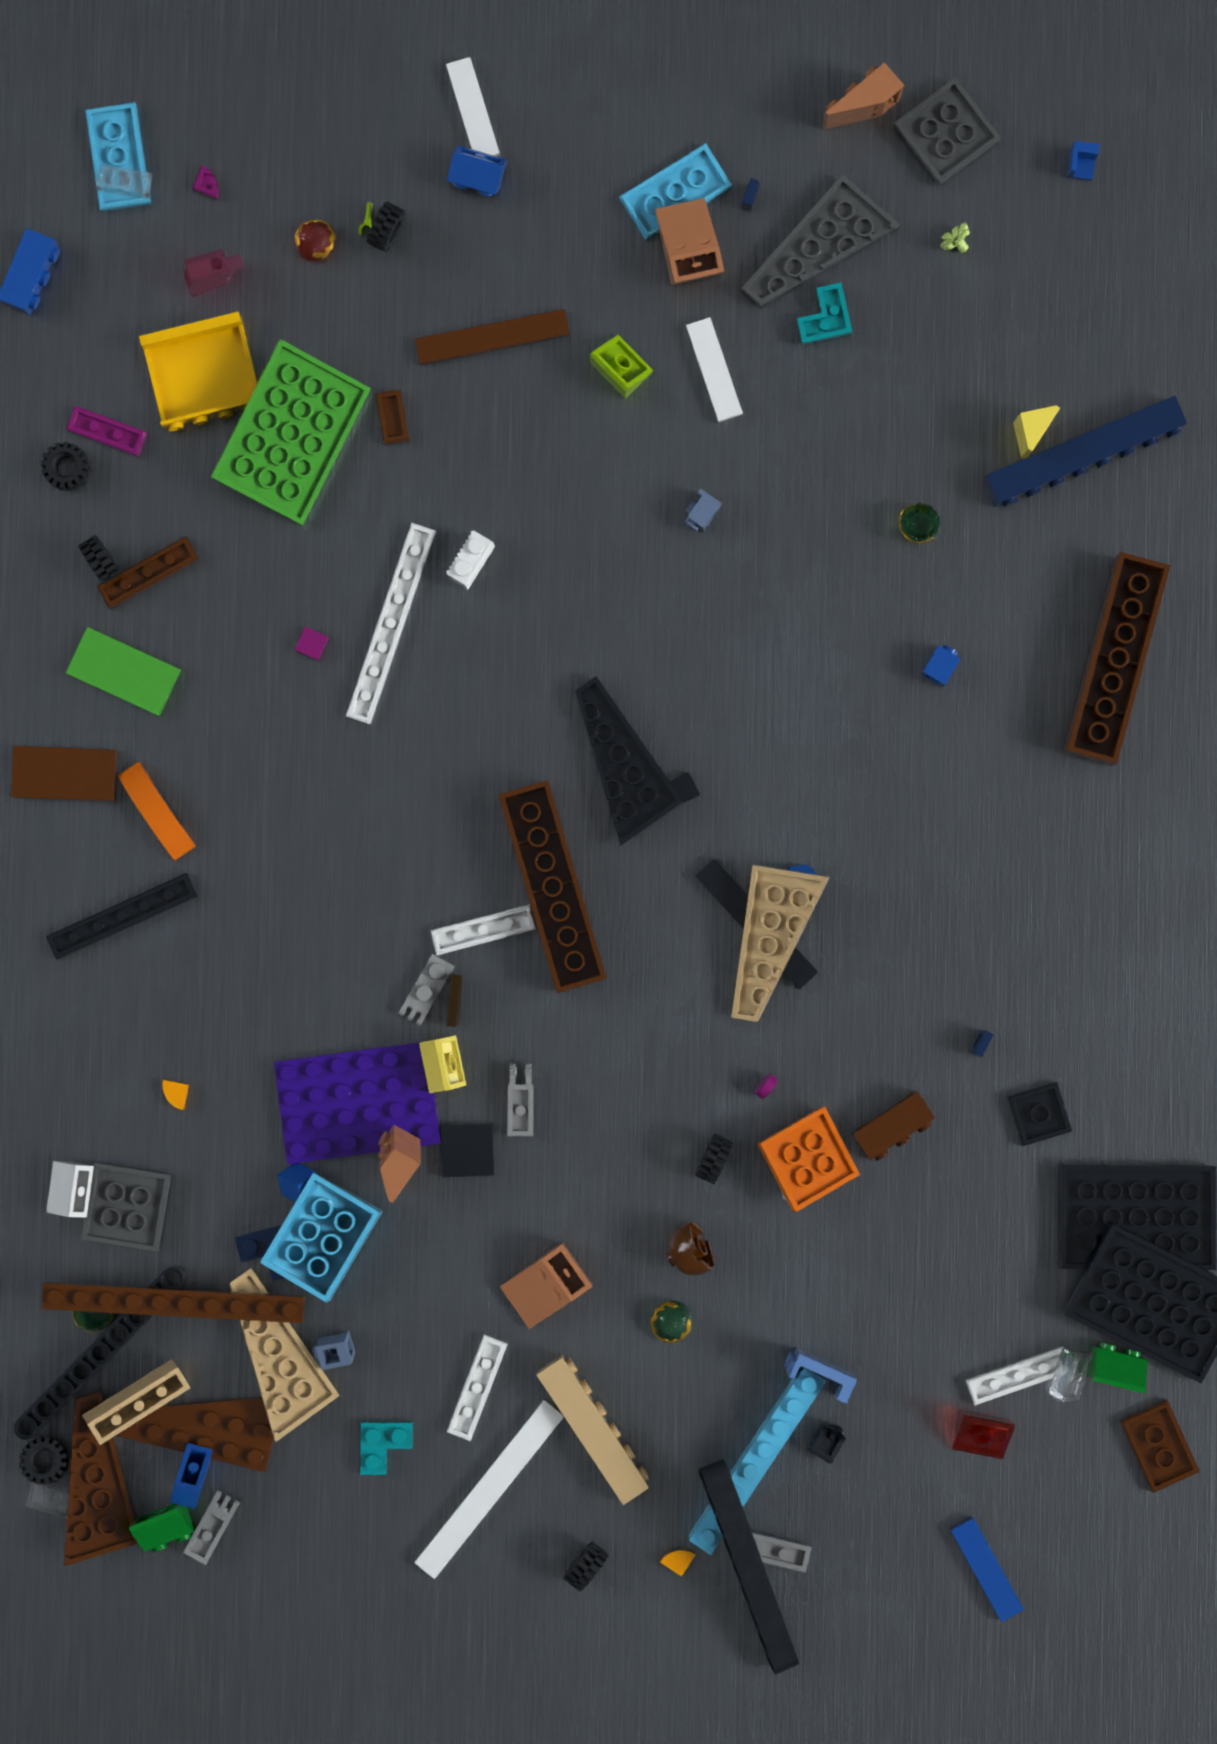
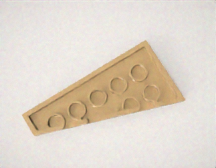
(774, 920)
(285, 1370)

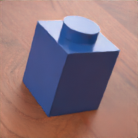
(941, 665)

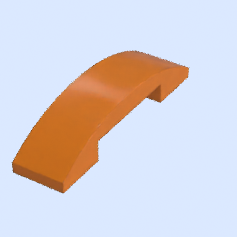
(156, 811)

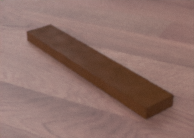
(492, 337)

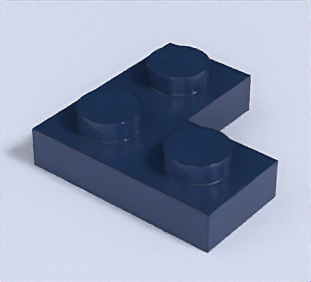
(255, 1245)

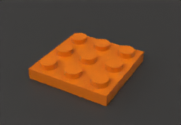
(808, 1159)

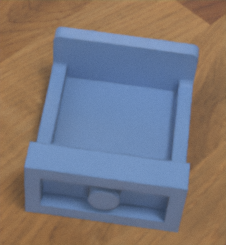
(844, 1378)

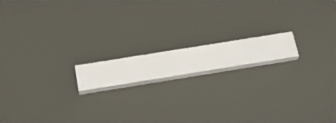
(390, 623)
(489, 1489)

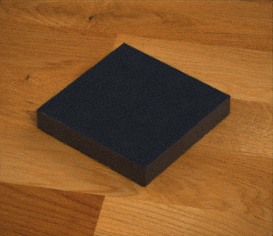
(1039, 1113)
(467, 1150)

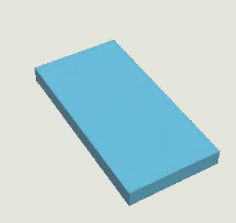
(116, 143)
(685, 180)

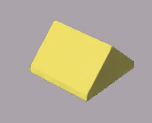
(1031, 426)
(442, 1064)

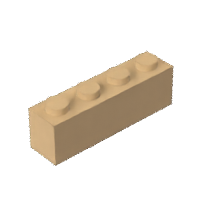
(136, 1401)

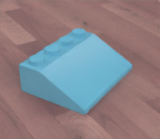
(321, 1237)

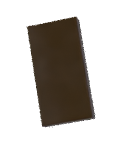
(454, 1000)

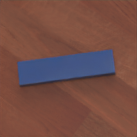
(987, 1569)

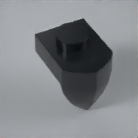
(828, 1442)

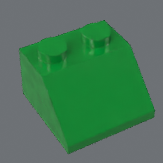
(1118, 1368)
(163, 1526)

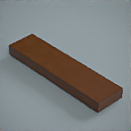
(148, 572)

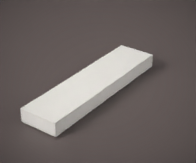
(472, 106)
(714, 370)
(483, 929)
(1013, 1376)
(477, 1387)

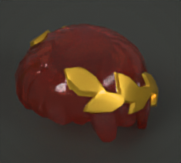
(314, 240)

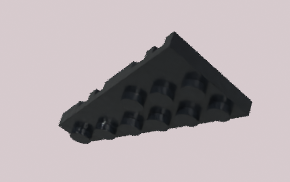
(629, 774)

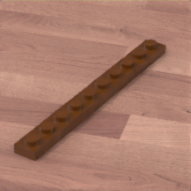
(173, 1302)

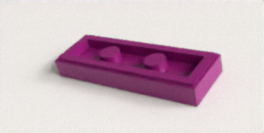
(106, 431)

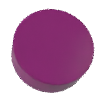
(766, 1086)

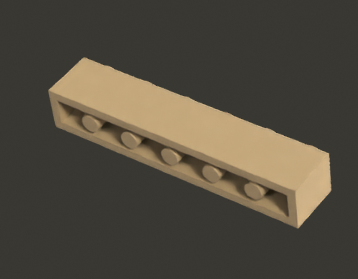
(593, 1429)

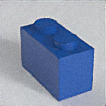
(476, 170)
(191, 1476)

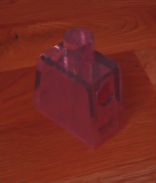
(201, 273)

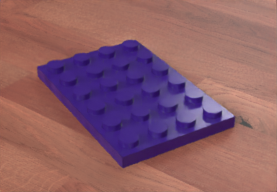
(349, 1099)

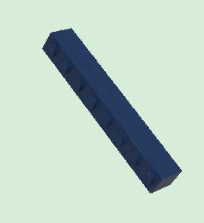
(1085, 451)

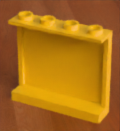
(200, 370)

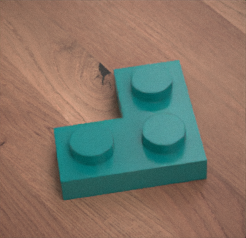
(832, 320)
(377, 1438)

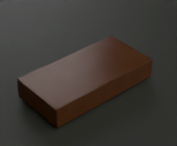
(392, 417)

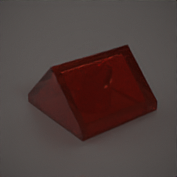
(982, 1434)

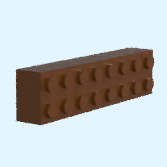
(1116, 659)
(552, 886)

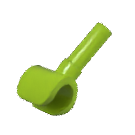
(367, 220)

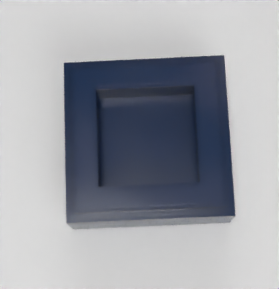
(750, 194)
(981, 1043)

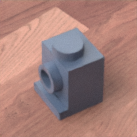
(702, 511)
(330, 1357)

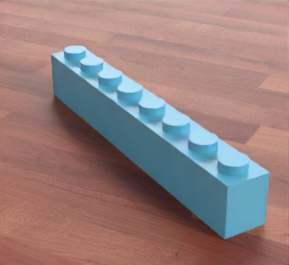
(762, 1450)

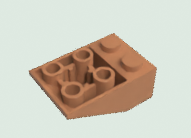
(865, 100)
(689, 241)
(546, 1285)

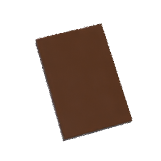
(1159, 1446)

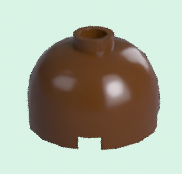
(689, 1251)

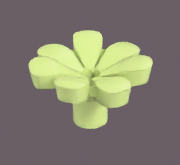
(956, 239)

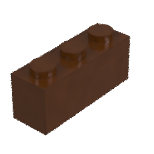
(893, 1126)

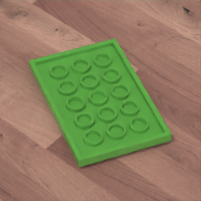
(290, 432)

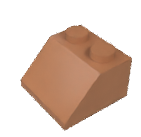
(398, 1159)

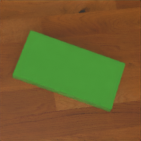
(123, 671)

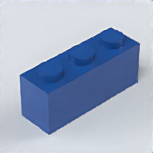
(29, 271)

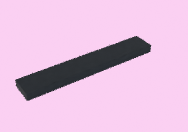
(735, 901)
(121, 916)

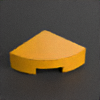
(175, 1093)
(678, 1560)

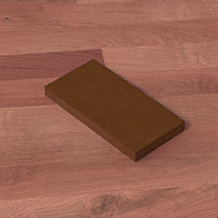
(64, 773)

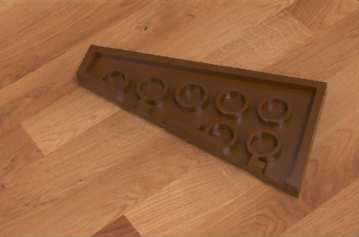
(232, 1428)
(97, 1493)

